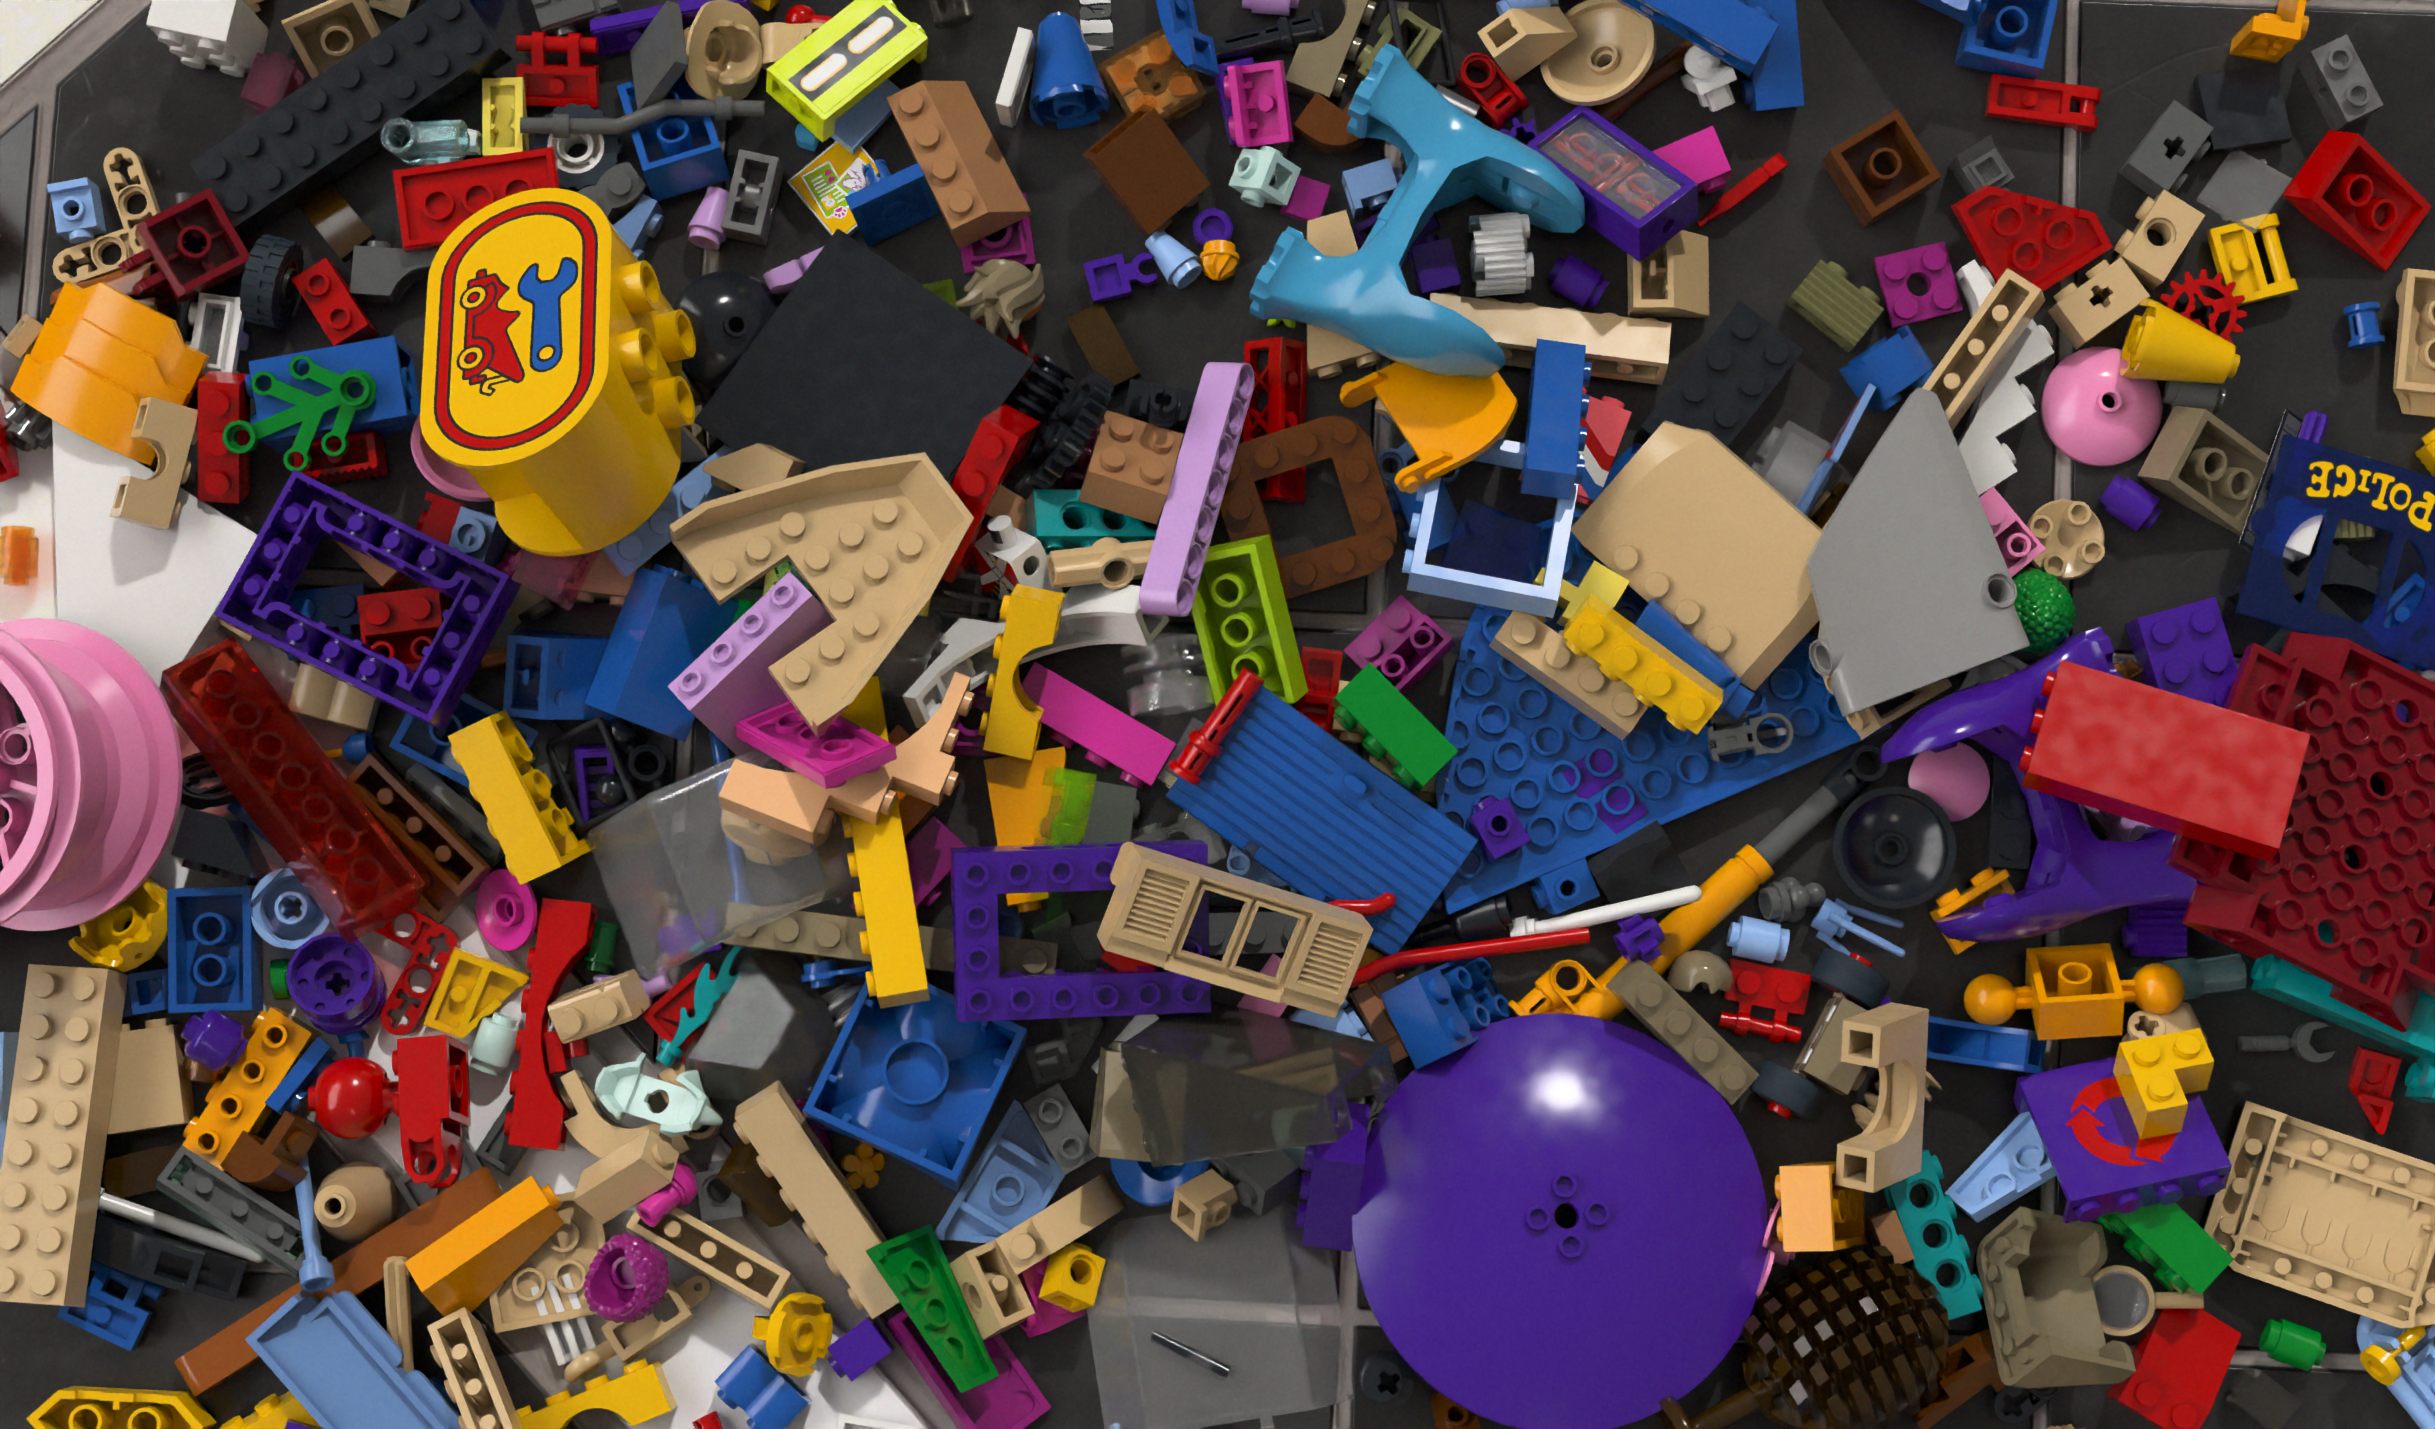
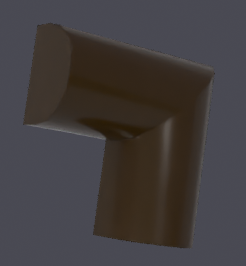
(747, 1180)

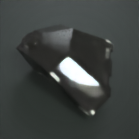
(764, 1032)

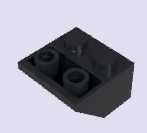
(218, 843)

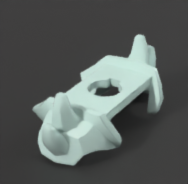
(627, 1091)

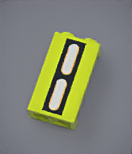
(844, 63)

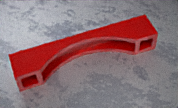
(538, 1107)

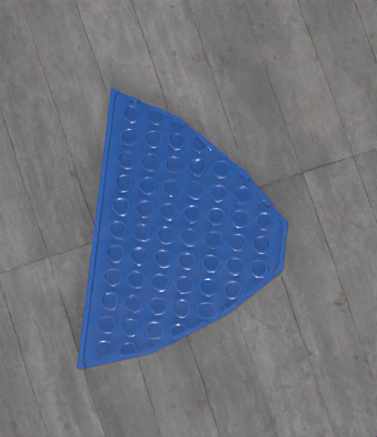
(1522, 735)

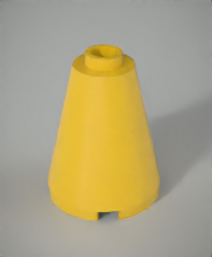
(2175, 349)

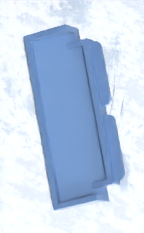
(347, 1367)

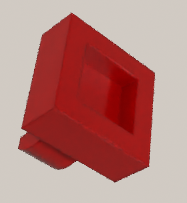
(560, 1054)

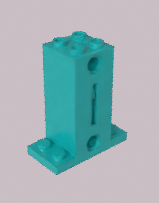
(2311, 994)

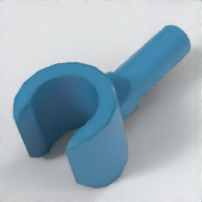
(805, 138)

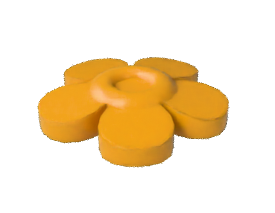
(862, 1166)

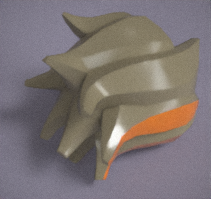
(1004, 295)

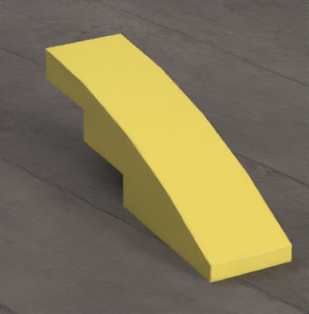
(501, 112)

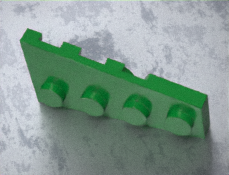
(932, 1298)

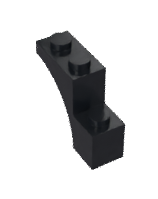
(2341, 574)

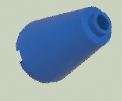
(1065, 76)

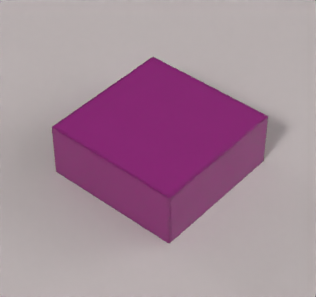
(1306, 200)

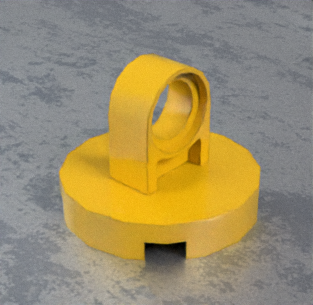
(795, 1333)

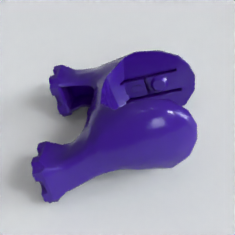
(2071, 868)

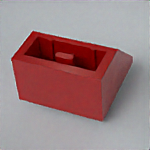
(401, 622)

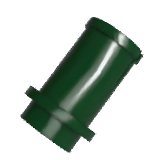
(602, 948)

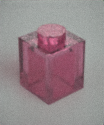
(270, 81)

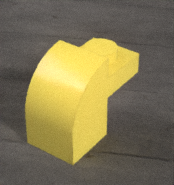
(1598, 580)

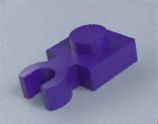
(1111, 277)

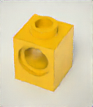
(1059, 1285)

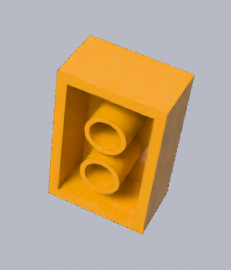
(1816, 1210)

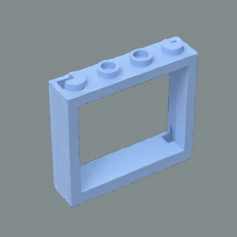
(1482, 588)

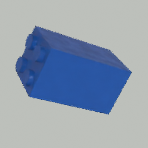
(383, 358)
(656, 637)

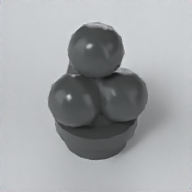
(1788, 899)

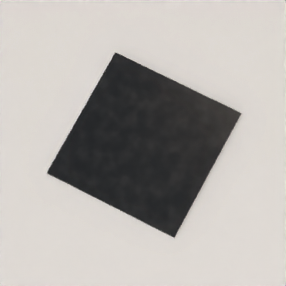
(863, 370)

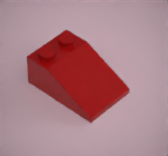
(2357, 198)
(2177, 1368)

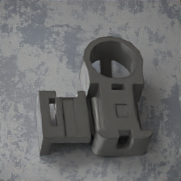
(1735, 736)

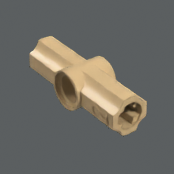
(1091, 563)

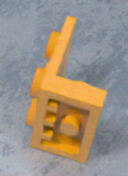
(2272, 35)

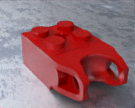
(432, 1105)

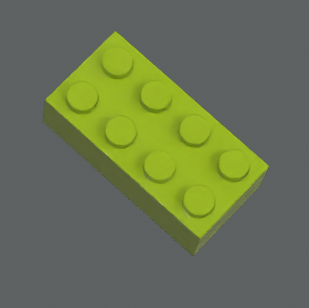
(1246, 620)

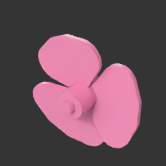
(1774, 1248)

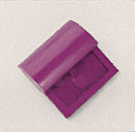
(1400, 645)

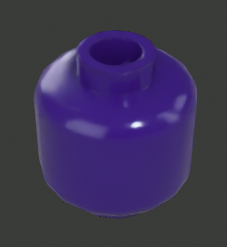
(214, 1040)

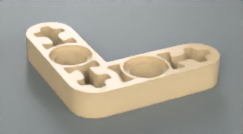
(125, 237)

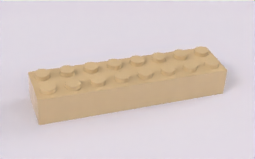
(58, 1132)

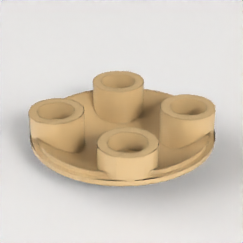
(2070, 538)

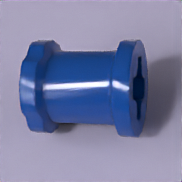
(2363, 325)

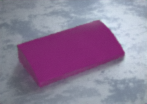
(1001, 1403)

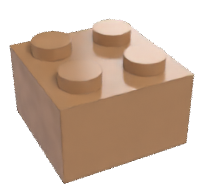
(1131, 467)

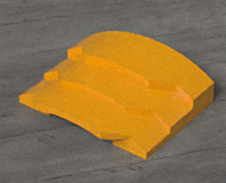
(100, 360)

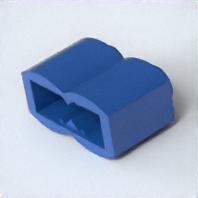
(762, 1392)

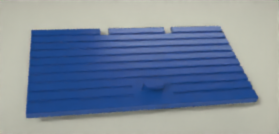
(1325, 817)

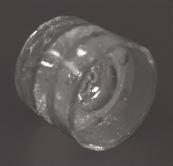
(1167, 677)

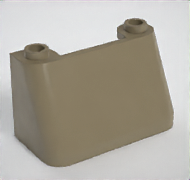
(2045, 1303)

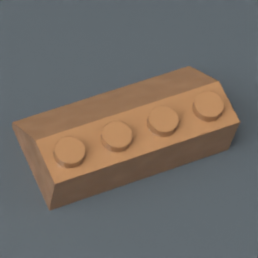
(958, 158)

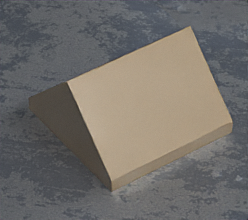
(330, 32)

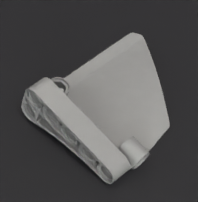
(1909, 569)

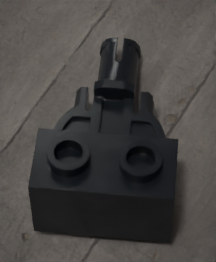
(1159, 405)

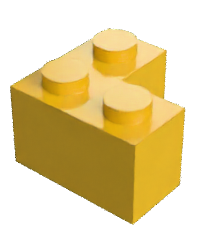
(2157, 1075)

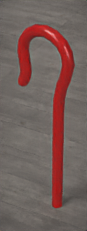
(1455, 951)

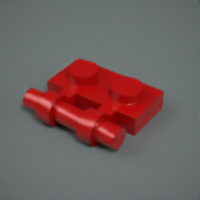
(557, 82)
(1765, 988)

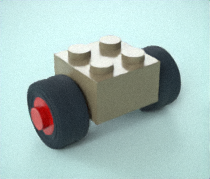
(1819, 1064)

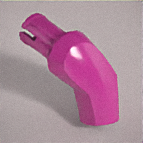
(678, 1192)

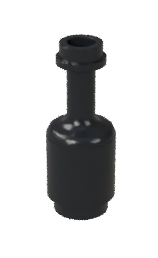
(1471, 923)

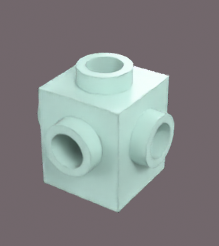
(1264, 176)

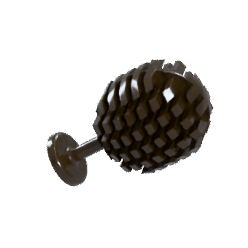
(1837, 1348)

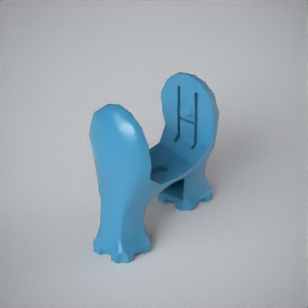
(1447, 162)

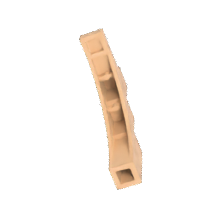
(802, 807)

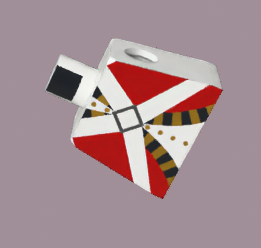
(1010, 558)

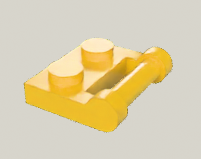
(2239, 260)

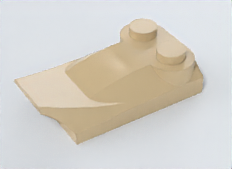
(2416, 343)

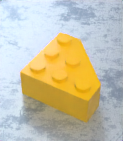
(120, 1409)

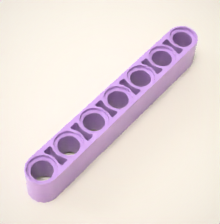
(1197, 489)

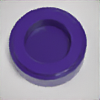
(1212, 225)

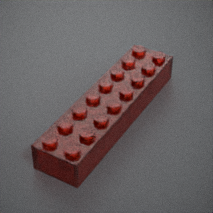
(291, 789)

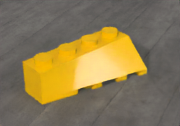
(515, 798)

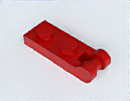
(2042, 102)

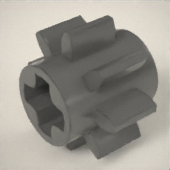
(28, 428)

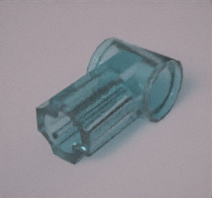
(427, 139)

